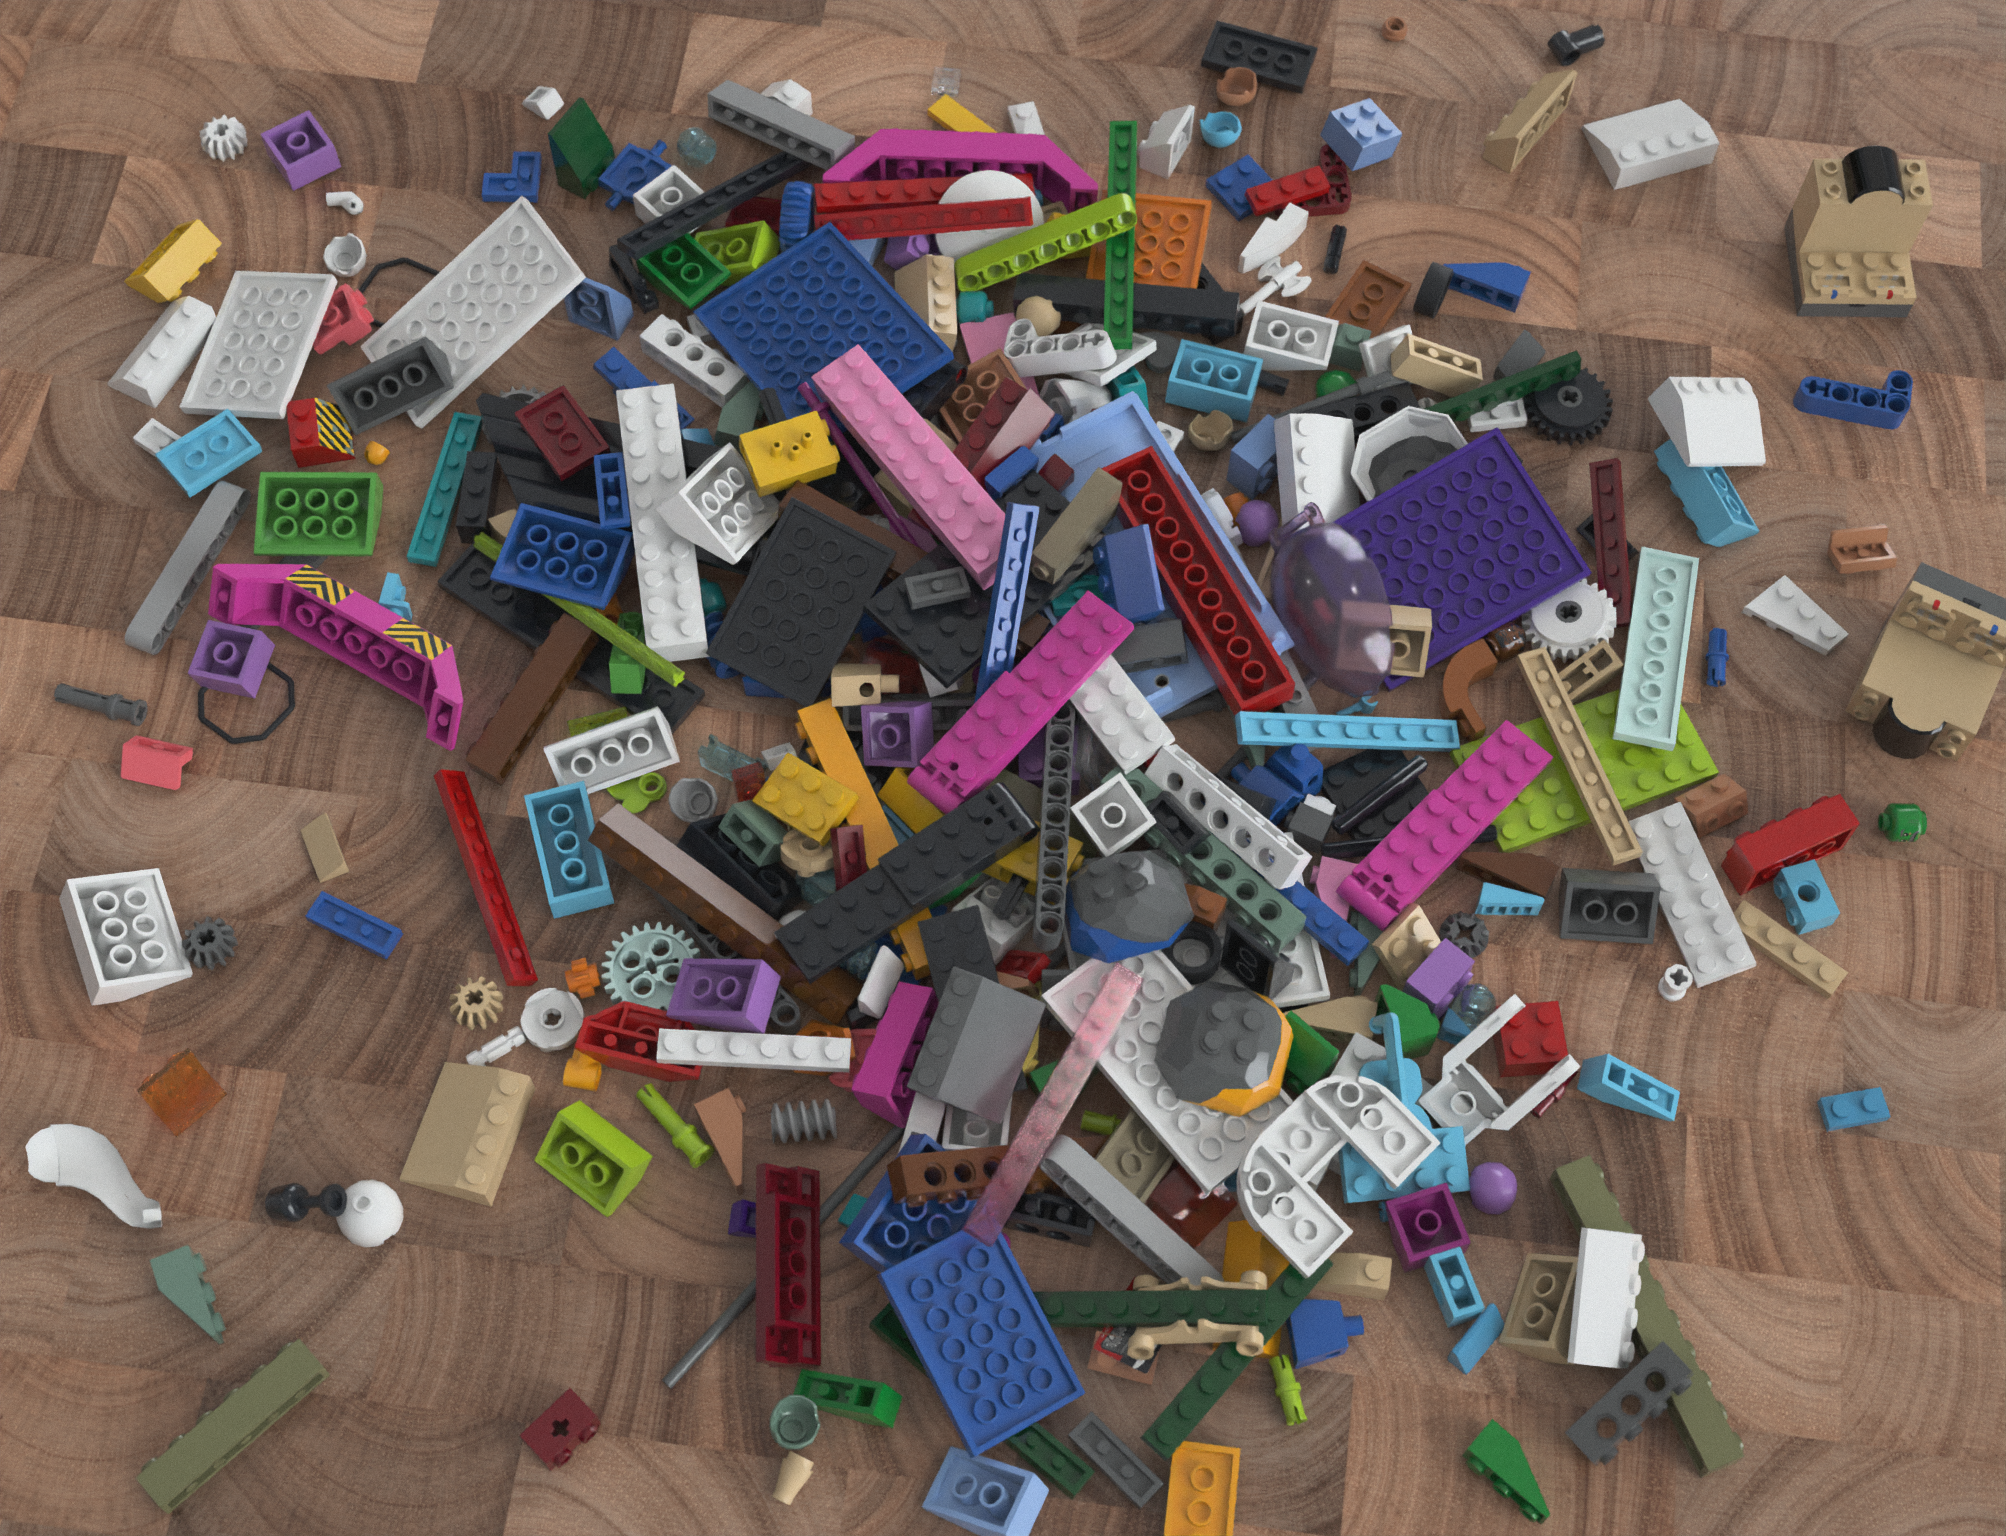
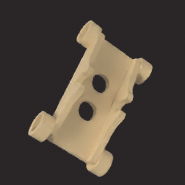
(1248, 1338)

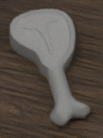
(1164, 357)

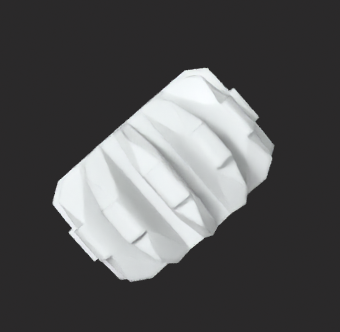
(223, 138)

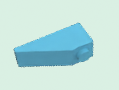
(1627, 1087)

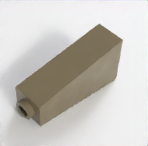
(1077, 526)

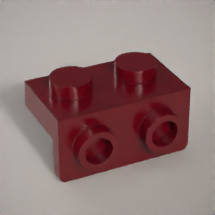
(756, 210)

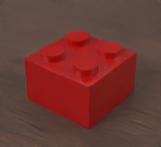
(1531, 1040)

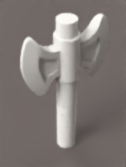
(1278, 278)

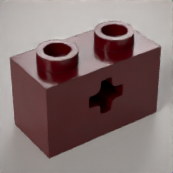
(569, 1414)

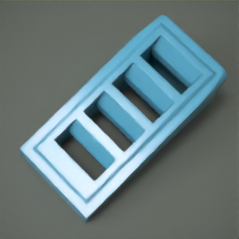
(1506, 901)

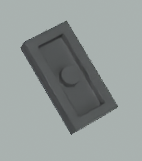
(937, 587)

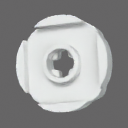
(549, 1037)

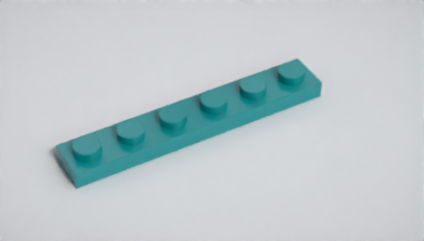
(444, 490)

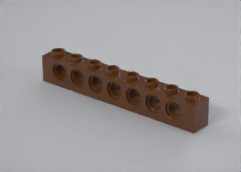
(910, 1187)

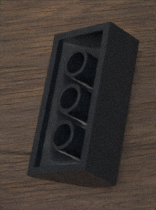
(765, 886)

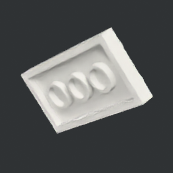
(1120, 716)

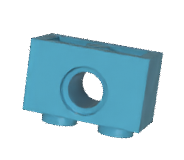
(1807, 881)
(1454, 1287)

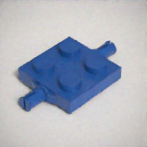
(632, 172)

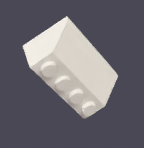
(165, 351)
(1605, 1298)

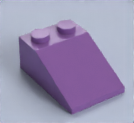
(725, 994)

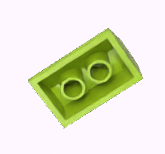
(592, 1157)

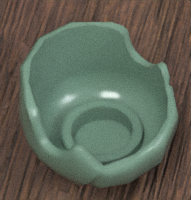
(794, 1422)

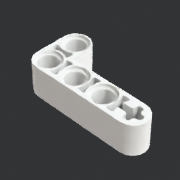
(1056, 353)

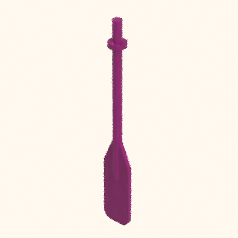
(897, 523)

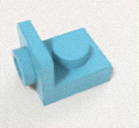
(393, 596)

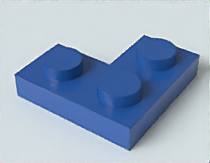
(522, 180)

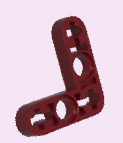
(1327, 203)

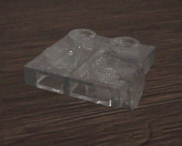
(1092, 758)

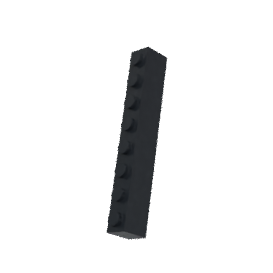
(1153, 305)

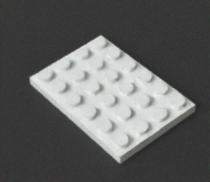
(259, 344)

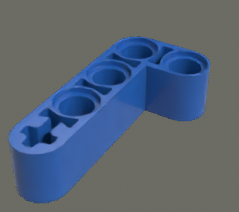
(1857, 403)

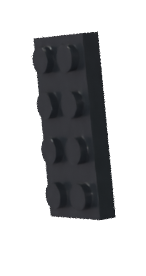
(1272, 58)

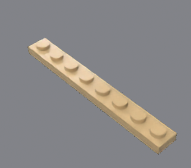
(1579, 756)

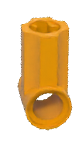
(582, 1072)

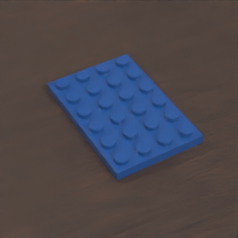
(981, 1338)

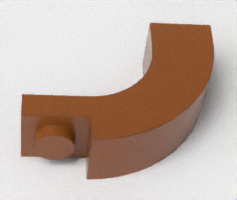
(1465, 669)

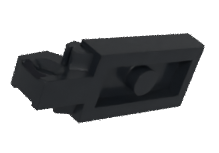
(632, 282)

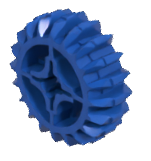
(796, 213)

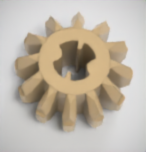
(479, 993)

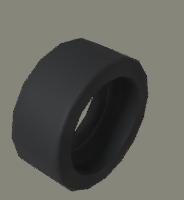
(1433, 290)
(1206, 935)

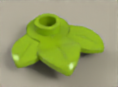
(635, 793)

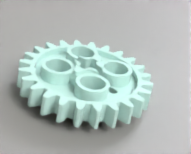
(642, 947)

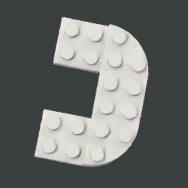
(1302, 1140)

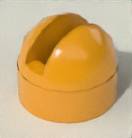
(375, 453)

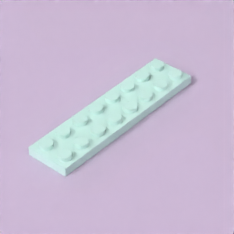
(1656, 649)

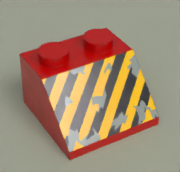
(318, 433)

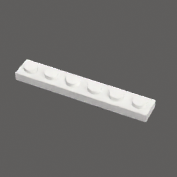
(753, 1050)

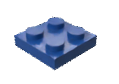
(1231, 184)

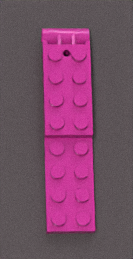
(1019, 704)
(1443, 826)

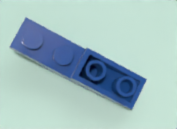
(624, 375)

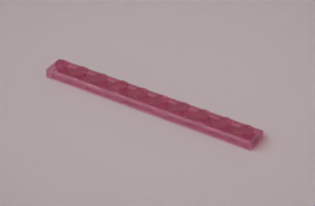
(1052, 1105)

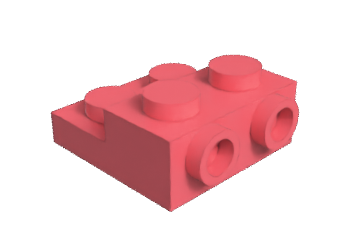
(343, 320)

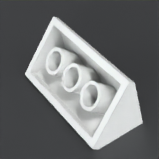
(614, 751)

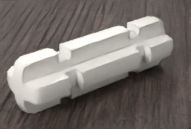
(497, 1047)

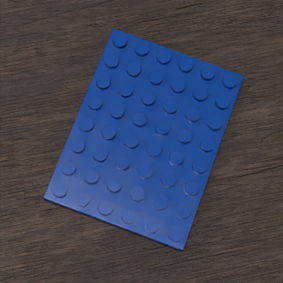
(813, 309)

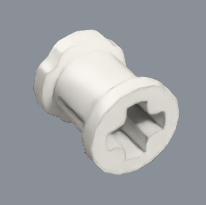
(1683, 979)

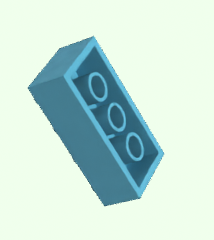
(569, 863)

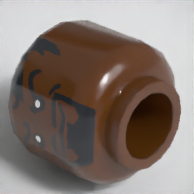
(1506, 641)

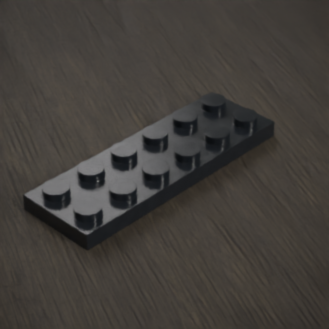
(960, 942)

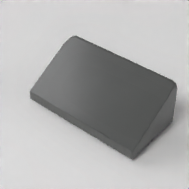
(1521, 356)

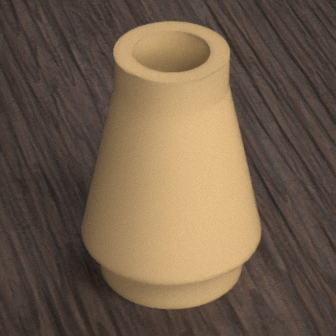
(792, 1476)

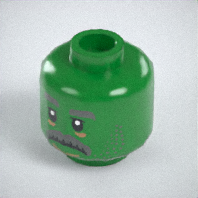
(1902, 822)

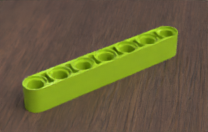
(1045, 243)

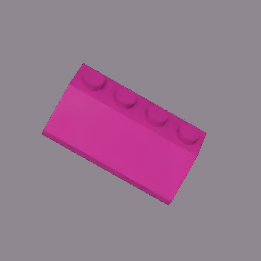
(894, 1052)

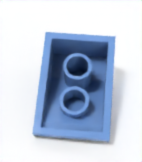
(599, 308)

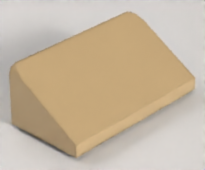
(324, 848)

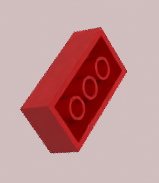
(1791, 841)

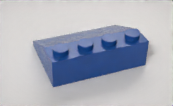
(564, 557)
(891, 1232)

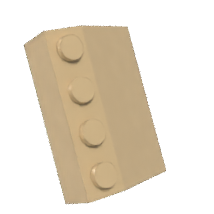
(469, 1131)

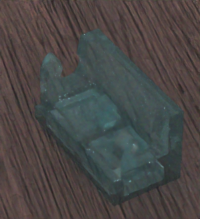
(722, 758)

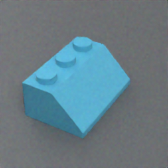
(1213, 379)

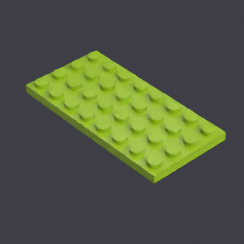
(1634, 771)

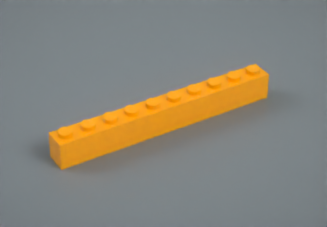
(837, 758)

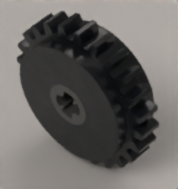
(1570, 409)

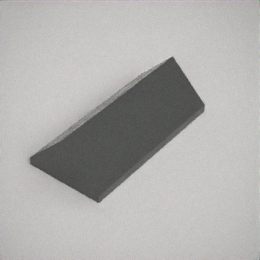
(392, 384)

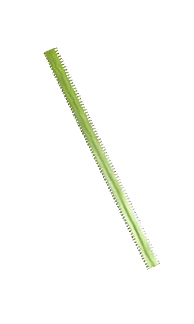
(600, 625)

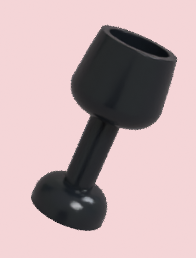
(293, 1202)

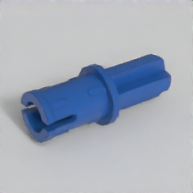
(1717, 657)

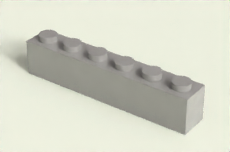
(779, 125)

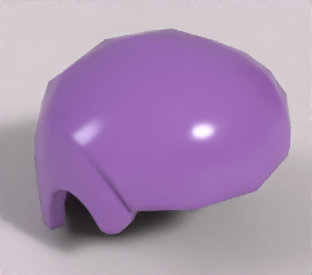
(1256, 521)
(1492, 1187)

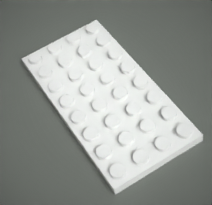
(483, 300)
(1200, 1138)

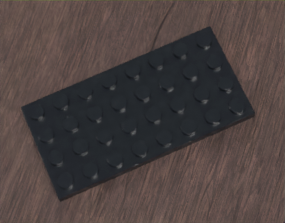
(952, 634)

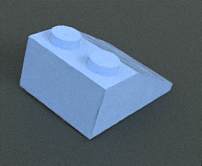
(985, 1495)

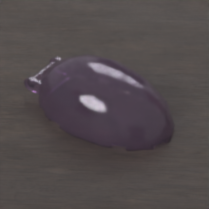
(1331, 604)

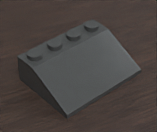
(976, 1045)

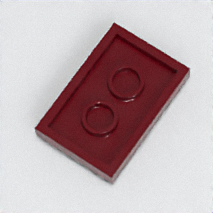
(562, 432)

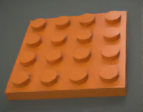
(1167, 241)

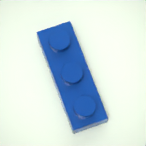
(354, 925)

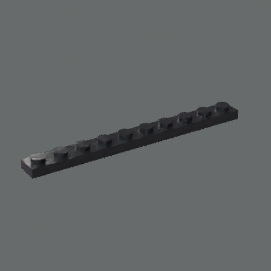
(710, 204)

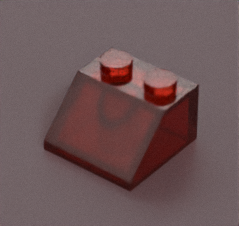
(1188, 1208)

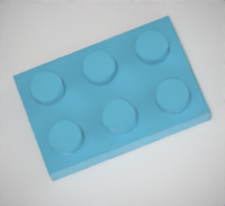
(208, 453)

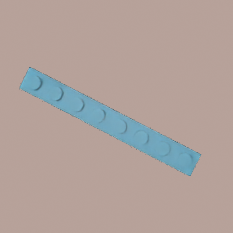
(1346, 731)

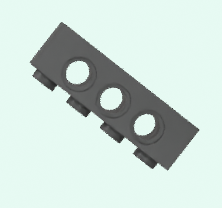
(1660, 1362)

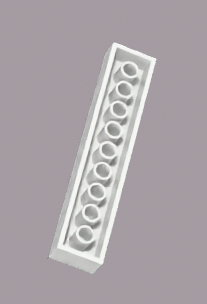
(663, 558)

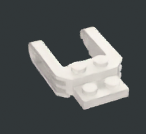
(1469, 1100)

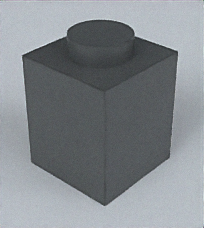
(1308, 827)

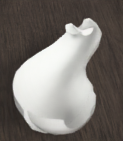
(89, 1162)

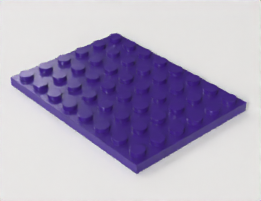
(1467, 545)

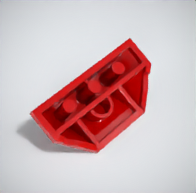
(627, 1041)

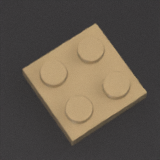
(1406, 944)

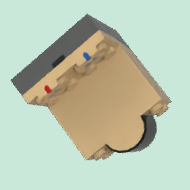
(1855, 234)
(1933, 666)

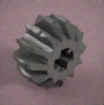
(209, 943)

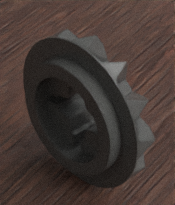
(1465, 921)

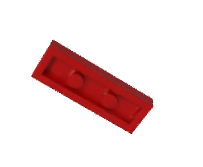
(1286, 190)

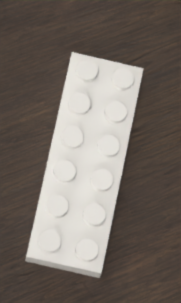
(1691, 896)

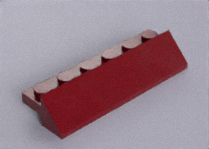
(1007, 422)
(788, 1266)

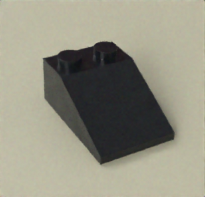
(1254, 962)

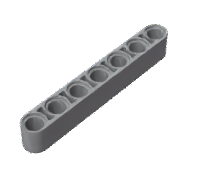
(187, 567)
(1123, 1213)

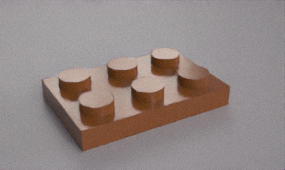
(1370, 299)

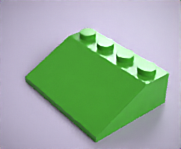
(318, 513)

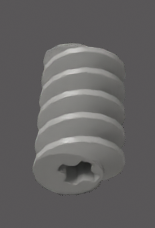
(803, 1121)

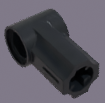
(1571, 46)

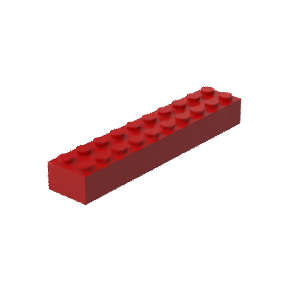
(1201, 588)

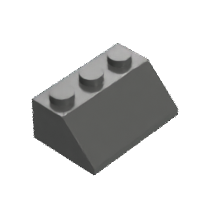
(1608, 905)

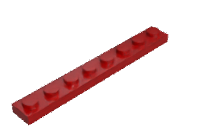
(888, 193)
(930, 218)
(485, 878)

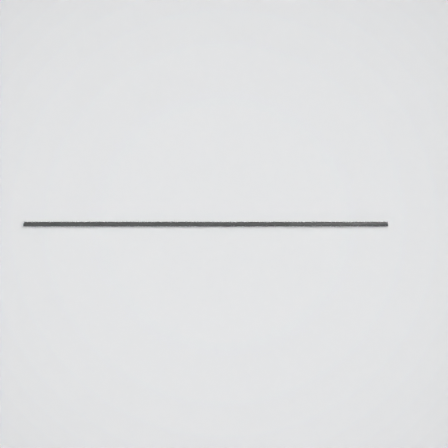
(867, 1163)

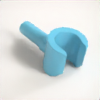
(1362, 705)

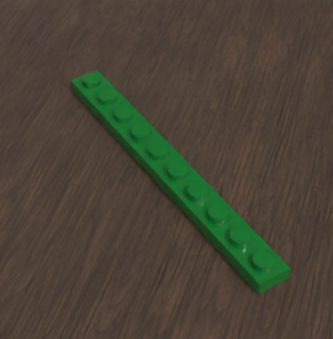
(1121, 247)

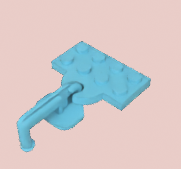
(1403, 1079)

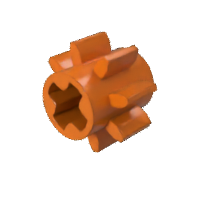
(583, 978)

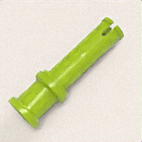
(683, 1135)

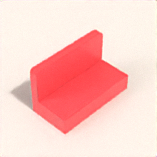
(154, 762)

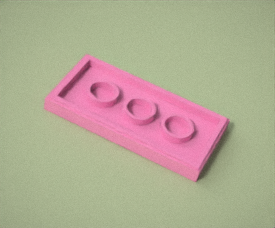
(987, 337)

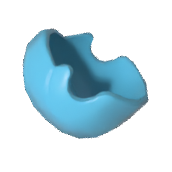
(1220, 129)

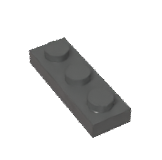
(1115, 1460)

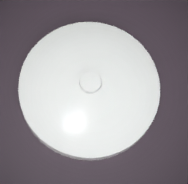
(984, 186)

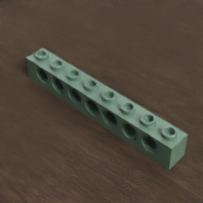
(1220, 859)

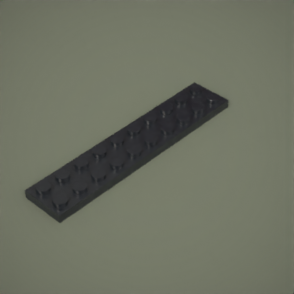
(529, 618)

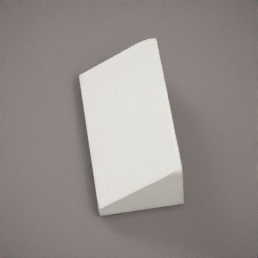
(880, 983)

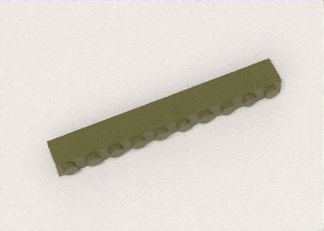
(1695, 1413)

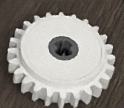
(1571, 621)

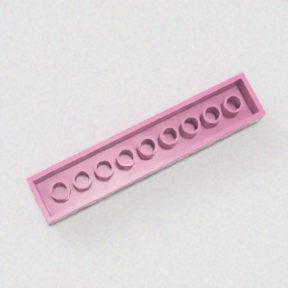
(915, 461)

